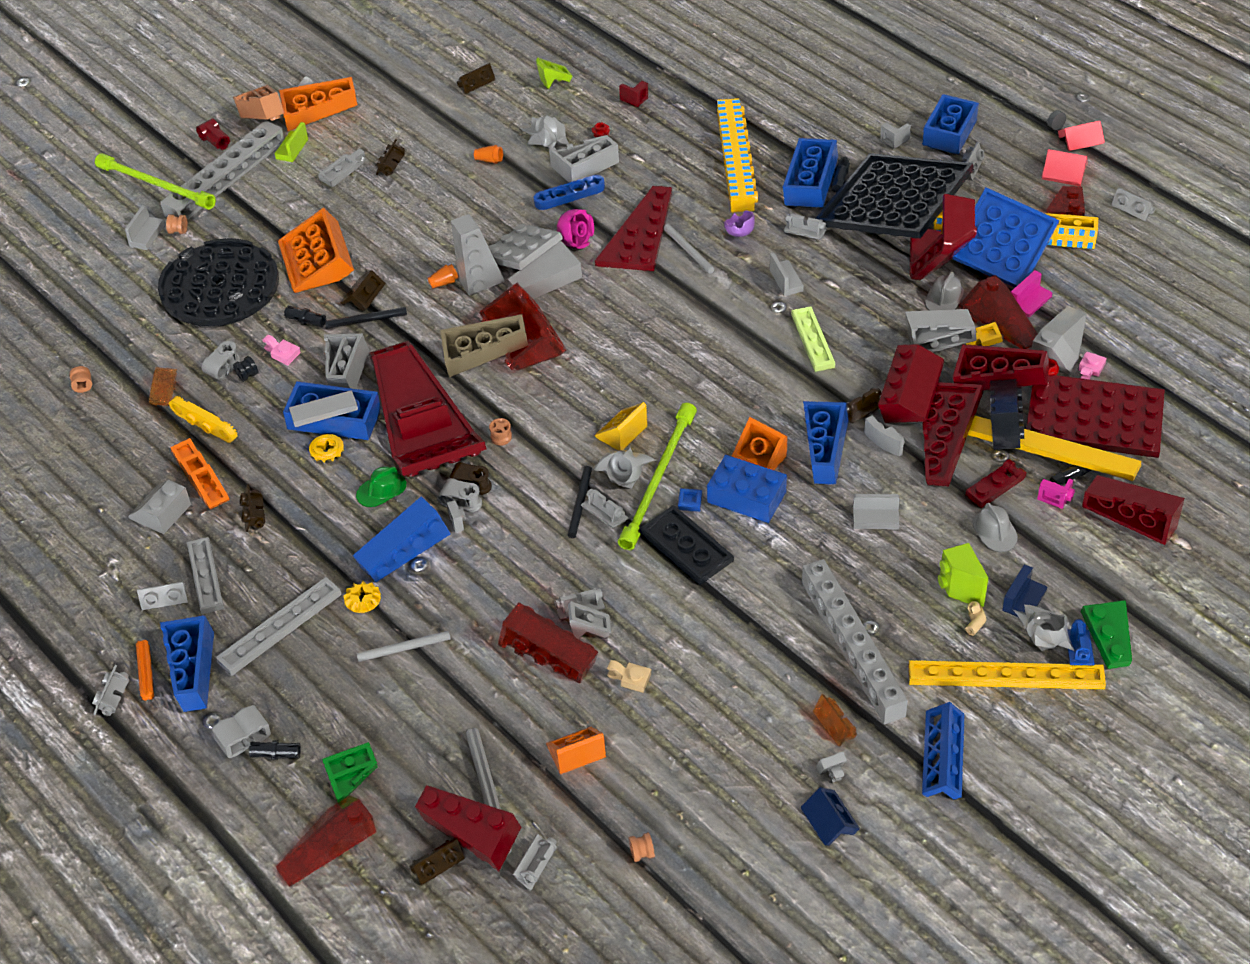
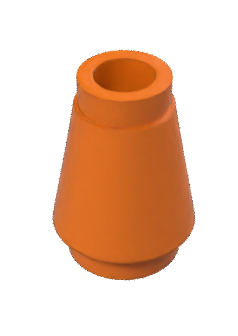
(489, 154)
(443, 276)

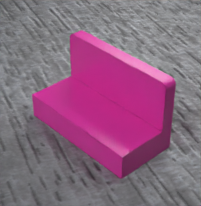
(1030, 294)

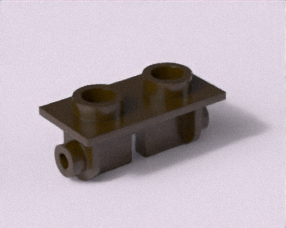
(476, 78)
(392, 153)
(863, 405)
(252, 508)
(437, 862)

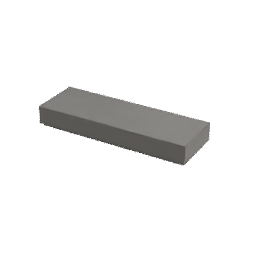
(323, 408)

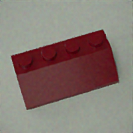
(910, 384)

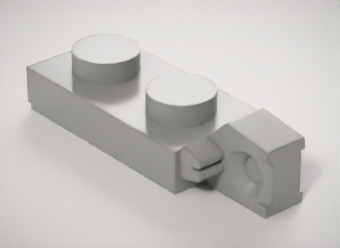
(342, 168)

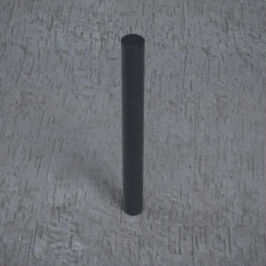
(366, 317)
(581, 495)

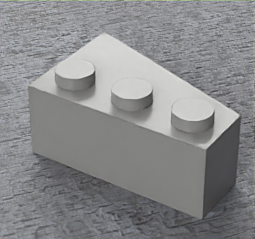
(345, 359)

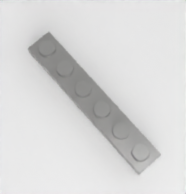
(278, 626)

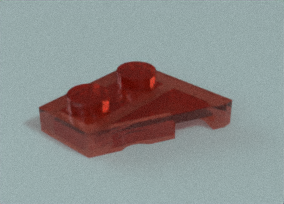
(1068, 202)

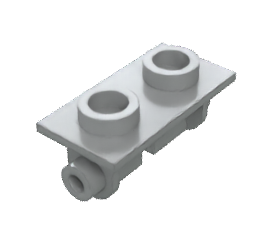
(975, 156)
(1132, 204)
(812, 228)
(604, 510)
(162, 595)
(589, 598)
(106, 699)
(534, 860)

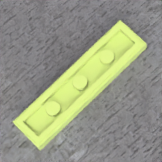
(813, 339)

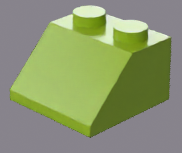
(963, 575)

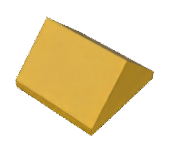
(624, 427)

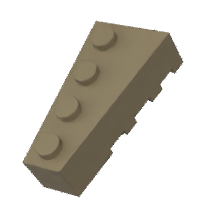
(481, 342)

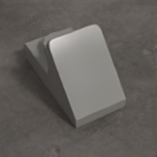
(585, 619)

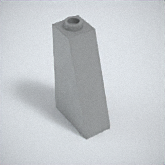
(548, 271)

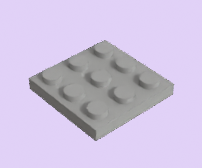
(523, 245)

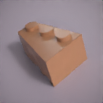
(259, 104)

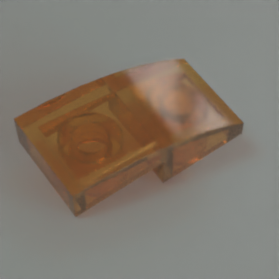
(162, 386)

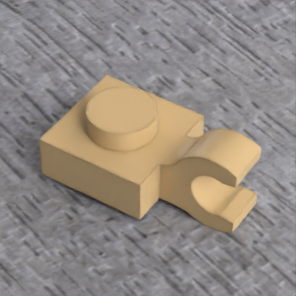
(633, 677)

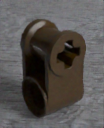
(472, 474)

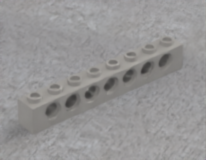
(226, 168)
(854, 642)

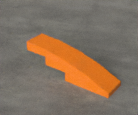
(199, 474)

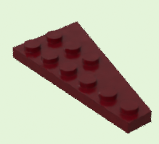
(640, 236)
(948, 428)

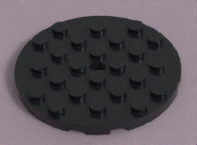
(246, 285)

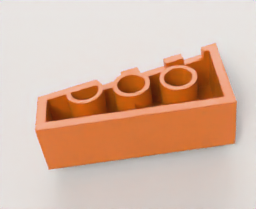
(316, 101)

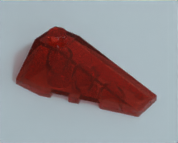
(993, 302)
(328, 838)

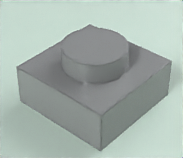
(456, 516)

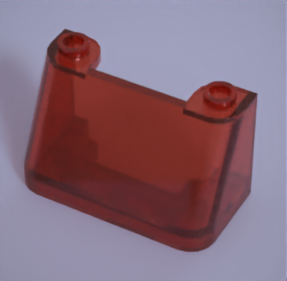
(541, 337)

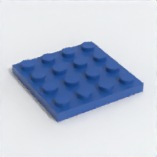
(1007, 238)

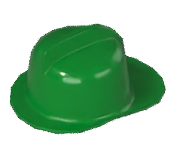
(381, 487)

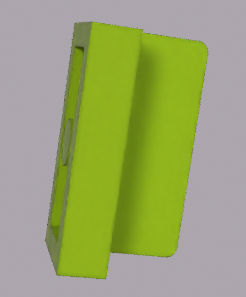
(292, 144)

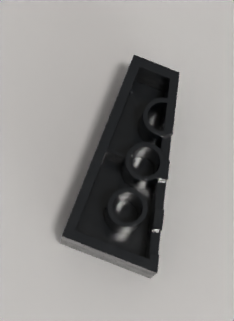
(1006, 414)

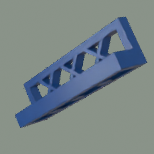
(949, 747)

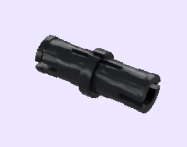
(305, 316)
(274, 750)

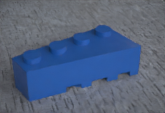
(826, 436)
(402, 540)
(189, 658)

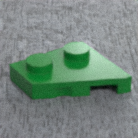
(349, 769)

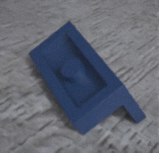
(1023, 592)
(829, 815)

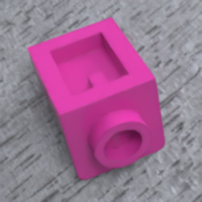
(1056, 494)

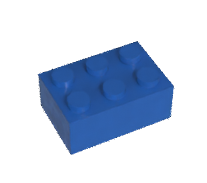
(950, 124)
(746, 488)

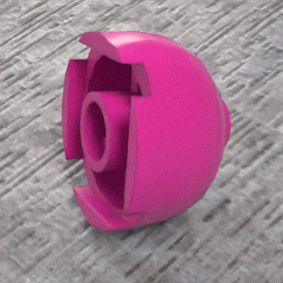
(576, 228)

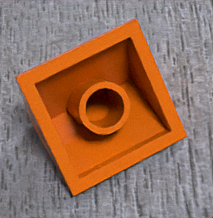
(761, 445)
(577, 749)

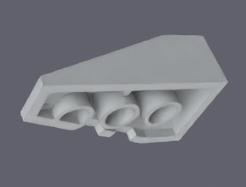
(1062, 338)

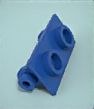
(1081, 643)

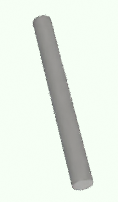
(689, 249)
(403, 646)

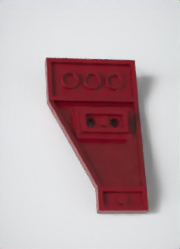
(419, 414)

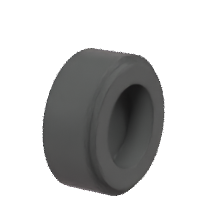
(1056, 120)

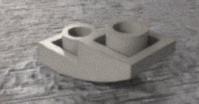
(884, 438)

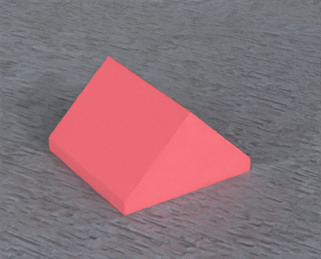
(1064, 167)

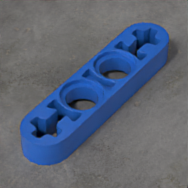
(590, 185)

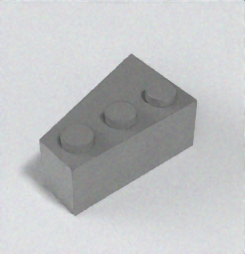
(584, 159)
(940, 328)

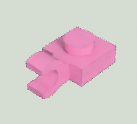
(283, 352)
(1091, 365)

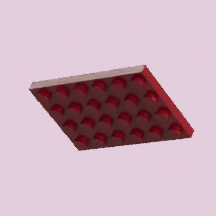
(1099, 414)

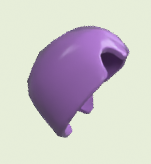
(740, 225)

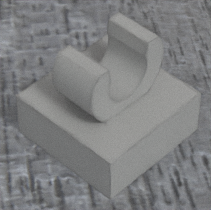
(833, 766)

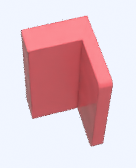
(1082, 135)

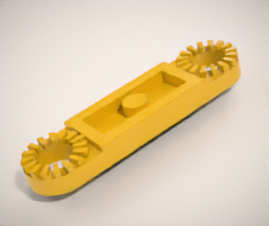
(207, 421)

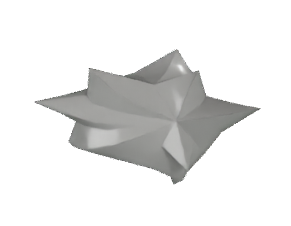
(546, 132)
(623, 466)
(1045, 627)

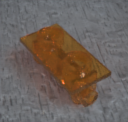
(831, 718)

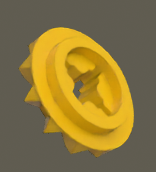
(320, 443)
(369, 601)

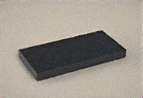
(686, 544)

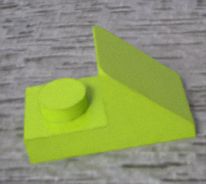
(550, 71)

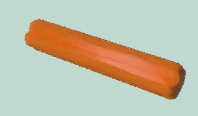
(144, 670)

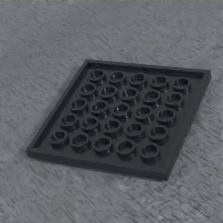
(894, 195)

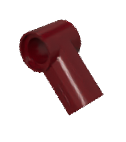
(211, 131)

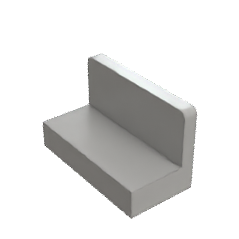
(143, 229)
(785, 276)
(876, 511)

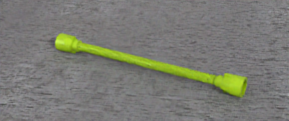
(201, 199)
(630, 534)

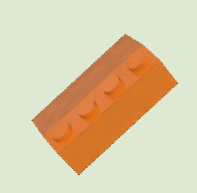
(315, 252)

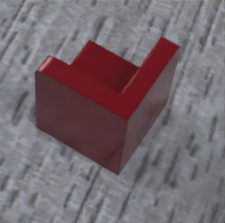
(636, 95)

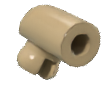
(977, 618)

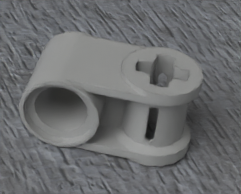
(221, 363)
(461, 493)

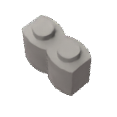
(238, 731)

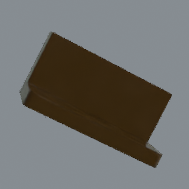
(364, 290)

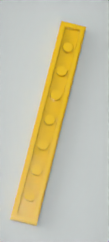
(1065, 451)
(1006, 674)

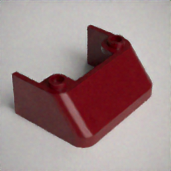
(936, 248)

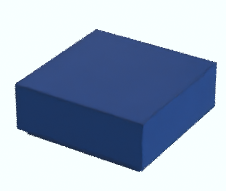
(690, 500)

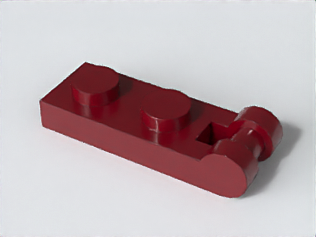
(995, 483)

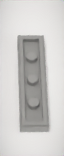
(205, 575)

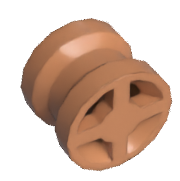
(176, 224)
(80, 379)
(500, 431)
(641, 847)

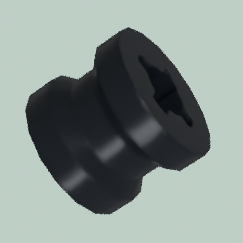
(245, 368)

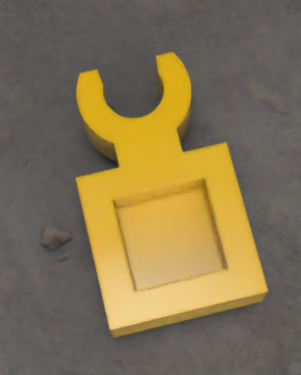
(987, 335)

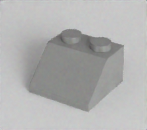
(162, 506)

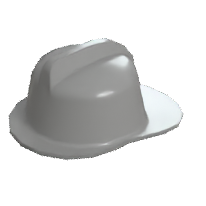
(945, 293)
(995, 528)

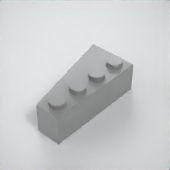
(473, 257)

